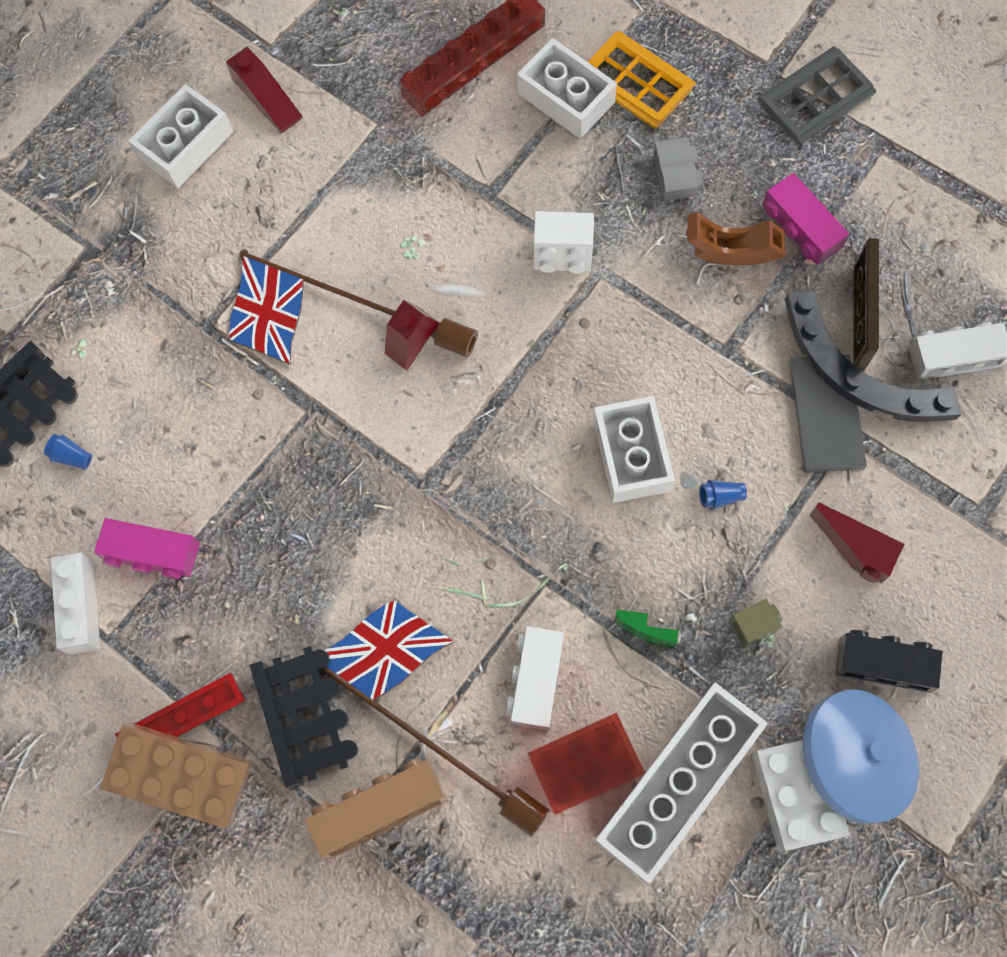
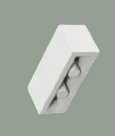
(959, 350)
(75, 604)
(535, 678)

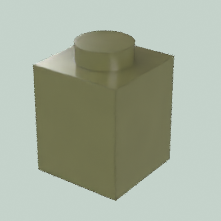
(756, 622)

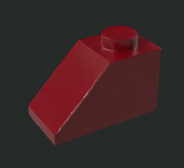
(408, 333)

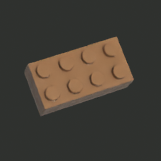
(176, 775)
(376, 809)

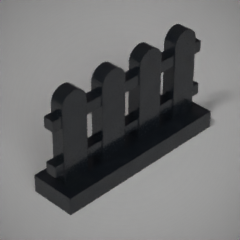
(25, 361)
(299, 733)

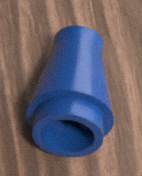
(65, 451)
(721, 493)

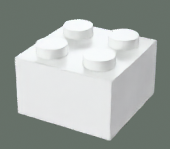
(563, 241)

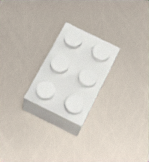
(566, 88)
(181, 136)
(633, 449)
(792, 802)

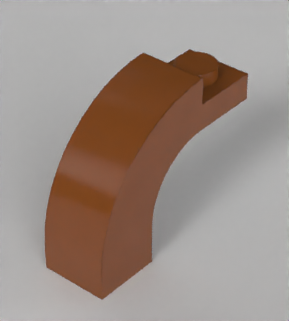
(735, 245)

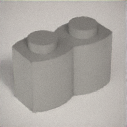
(676, 169)

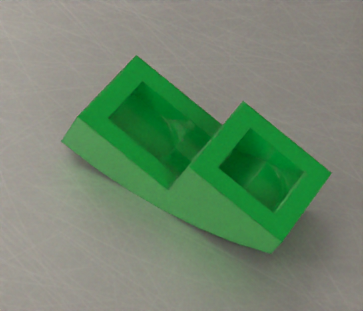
(636, 624)

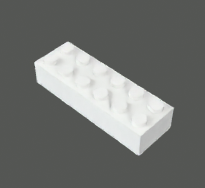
(680, 783)

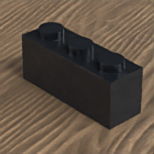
(889, 661)

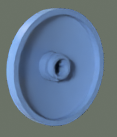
(861, 757)

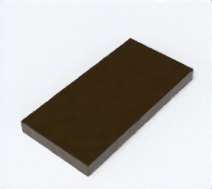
(866, 304)

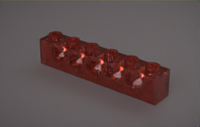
(458, 64)

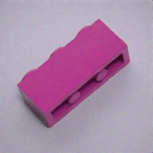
(805, 219)
(147, 549)

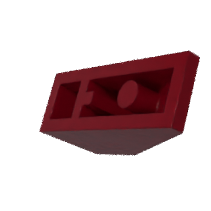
(262, 89)
(860, 545)

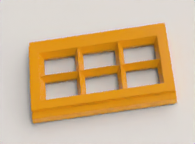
(656, 65)

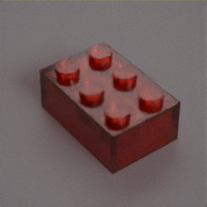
(585, 764)

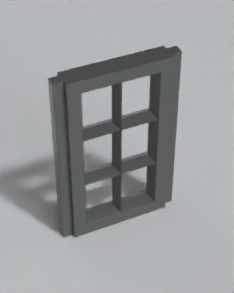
(830, 115)

